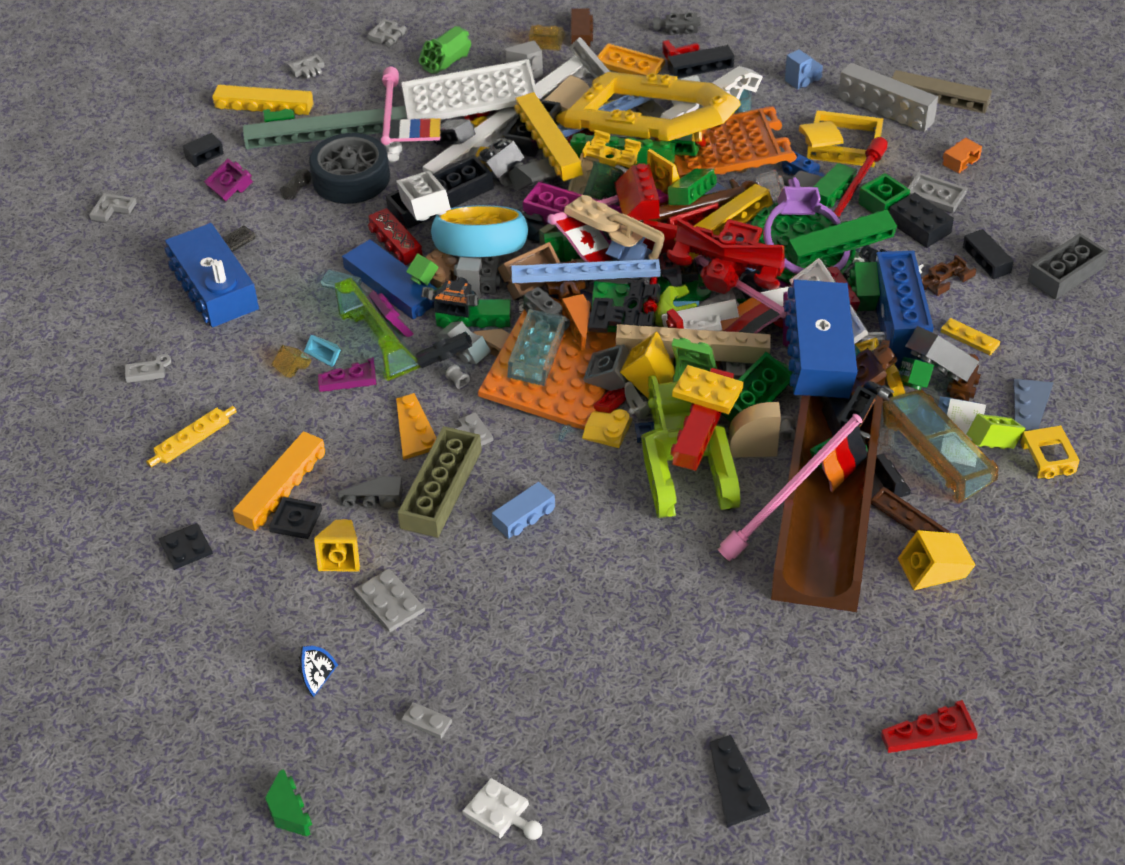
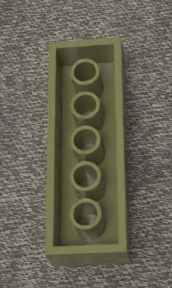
(439, 482)

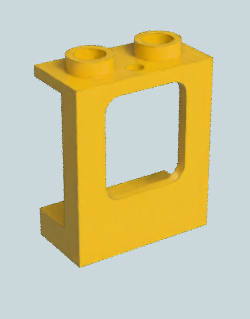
(1048, 436)

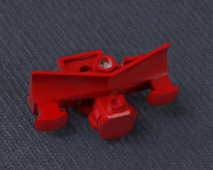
(729, 255)

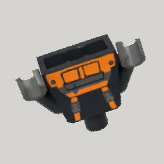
(452, 297)
(863, 401)

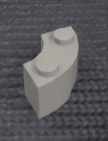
(479, 346)

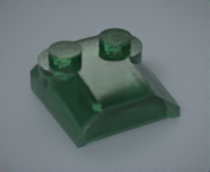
(602, 181)

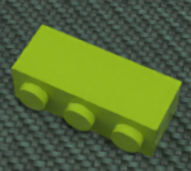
(995, 431)

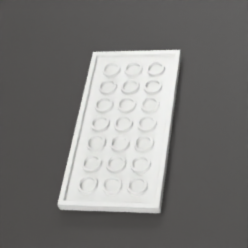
(468, 91)

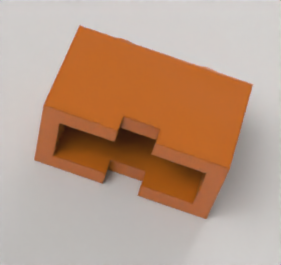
(962, 154)

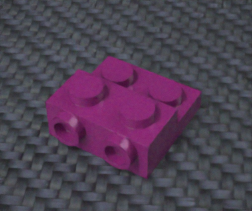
(228, 179)

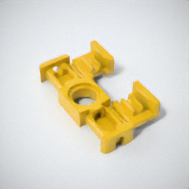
(600, 150)

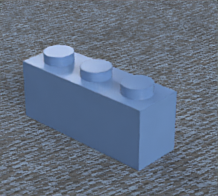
(523, 510)

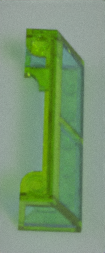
(357, 305)

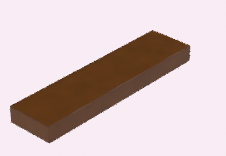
(904, 512)

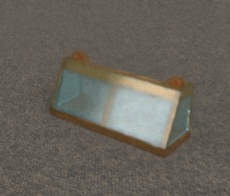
(940, 443)

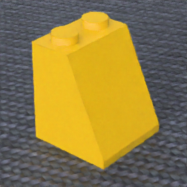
(646, 360)
(935, 559)

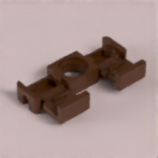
(935, 285)

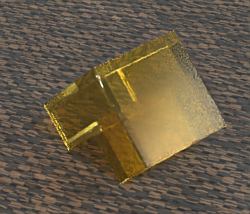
(290, 360)

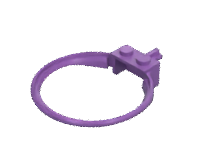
(800, 201)

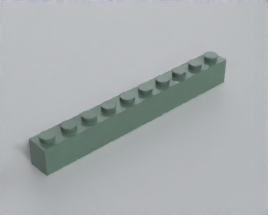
(317, 127)

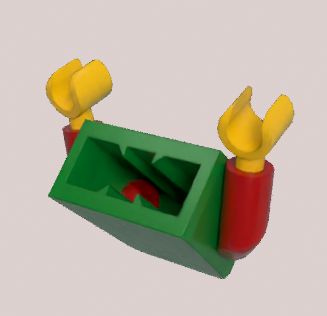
(689, 144)

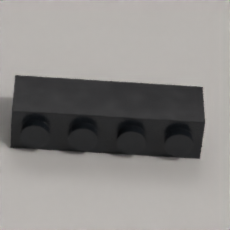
(701, 61)

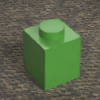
(422, 270)

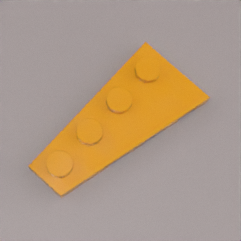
(415, 429)

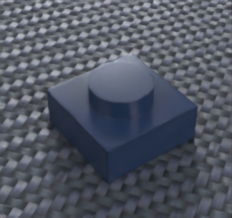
(642, 428)

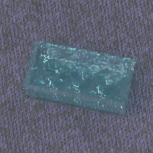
(536, 347)

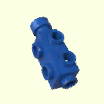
(801, 164)

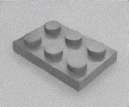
(938, 192)
(389, 600)

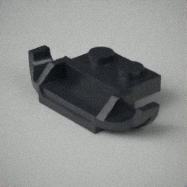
(676, 273)

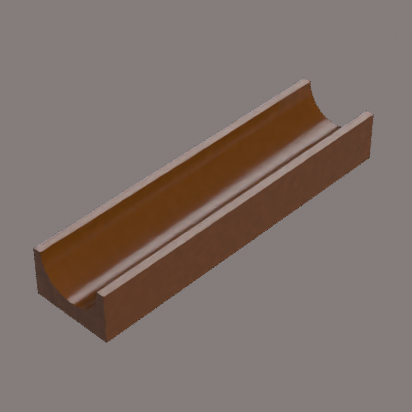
(824, 530)

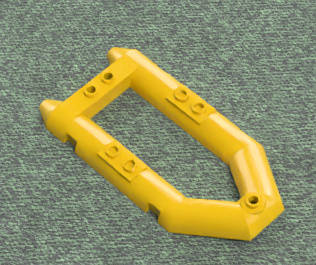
(585, 114)

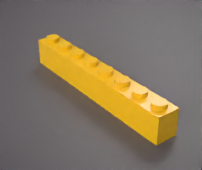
(548, 136)

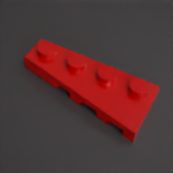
(940, 728)

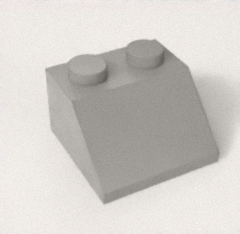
(525, 51)

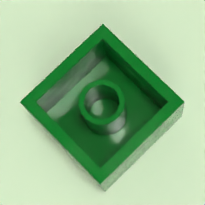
(882, 193)
(865, 284)

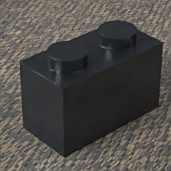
(203, 149)

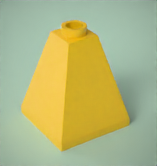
(337, 547)

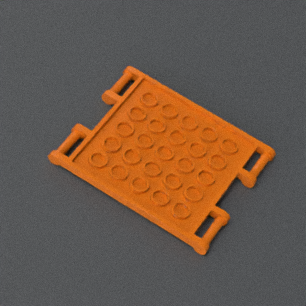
(739, 144)

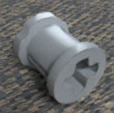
(458, 377)
(786, 428)

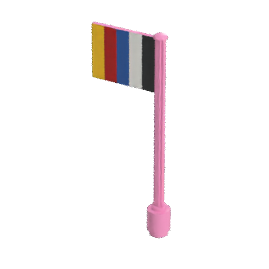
(404, 128)

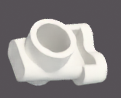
(393, 151)

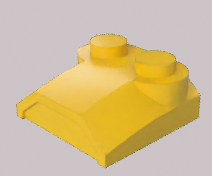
(607, 427)

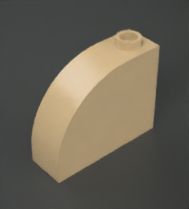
(568, 92)
(755, 431)

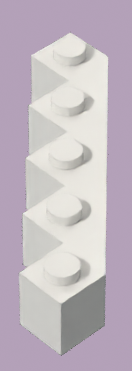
(731, 82)

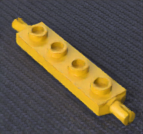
(190, 435)

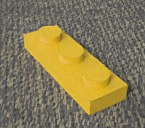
(970, 336)

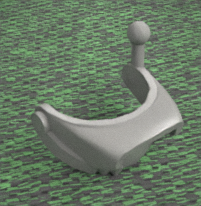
(632, 397)

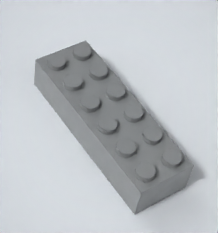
(887, 97)

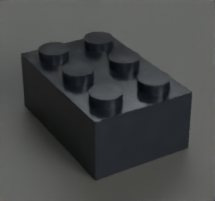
(921, 220)

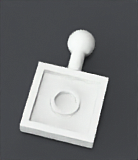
(498, 808)

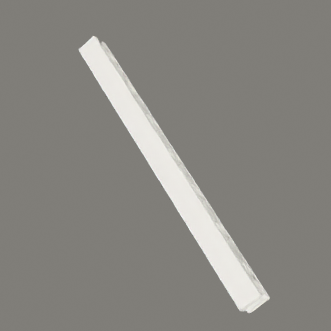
(497, 124)

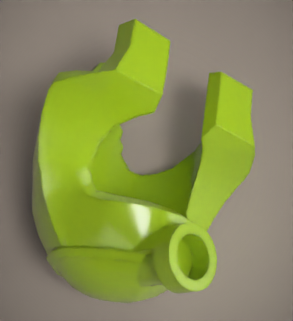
(666, 302)

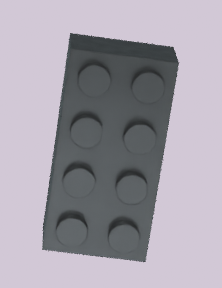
(1067, 266)

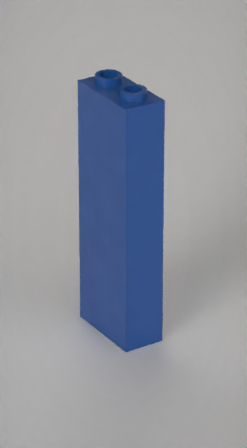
(389, 277)

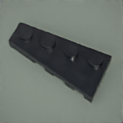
(737, 787)

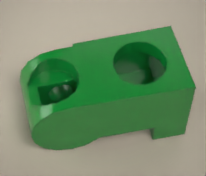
(286, 114)

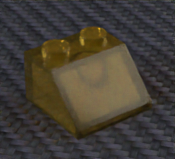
(547, 36)

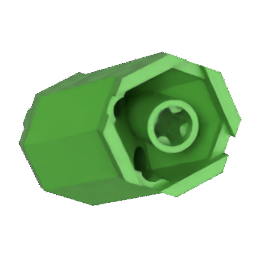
(445, 50)

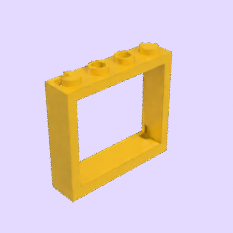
(845, 154)

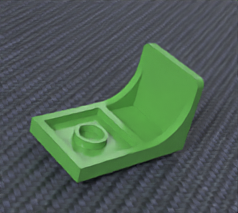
(692, 354)

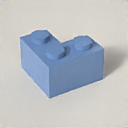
(802, 69)

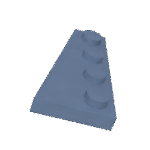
(1030, 402)

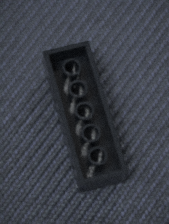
(461, 181)

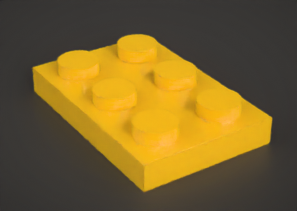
(707, 389)

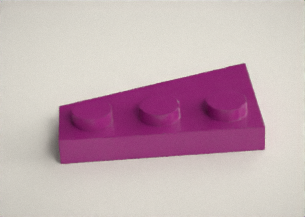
(390, 313)

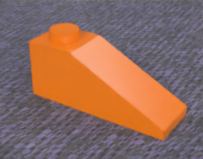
(577, 311)

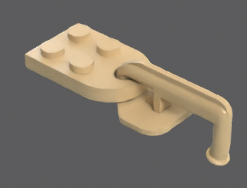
(607, 219)

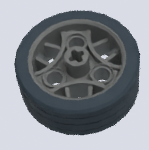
(349, 168)

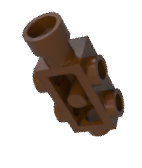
(964, 390)

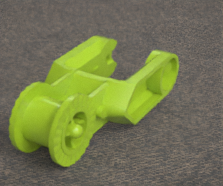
(668, 419)

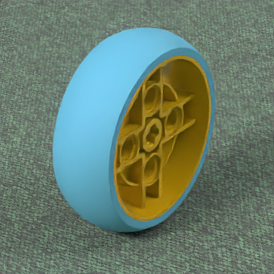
(479, 231)

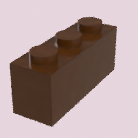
(581, 25)

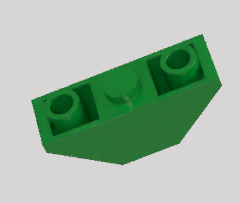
(286, 806)

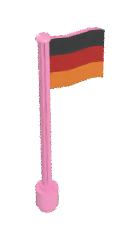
(753, 313)
(838, 459)

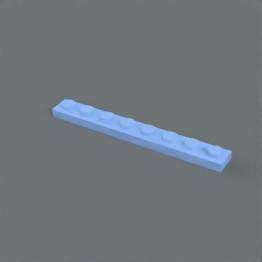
(585, 271)

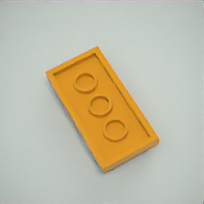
(630, 61)

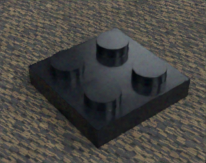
(295, 517)
(185, 546)

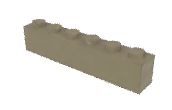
(948, 92)

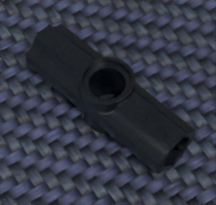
(444, 349)

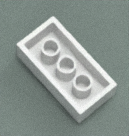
(423, 195)

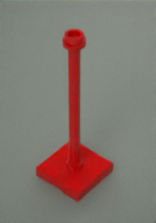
(670, 234)

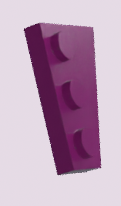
(348, 378)

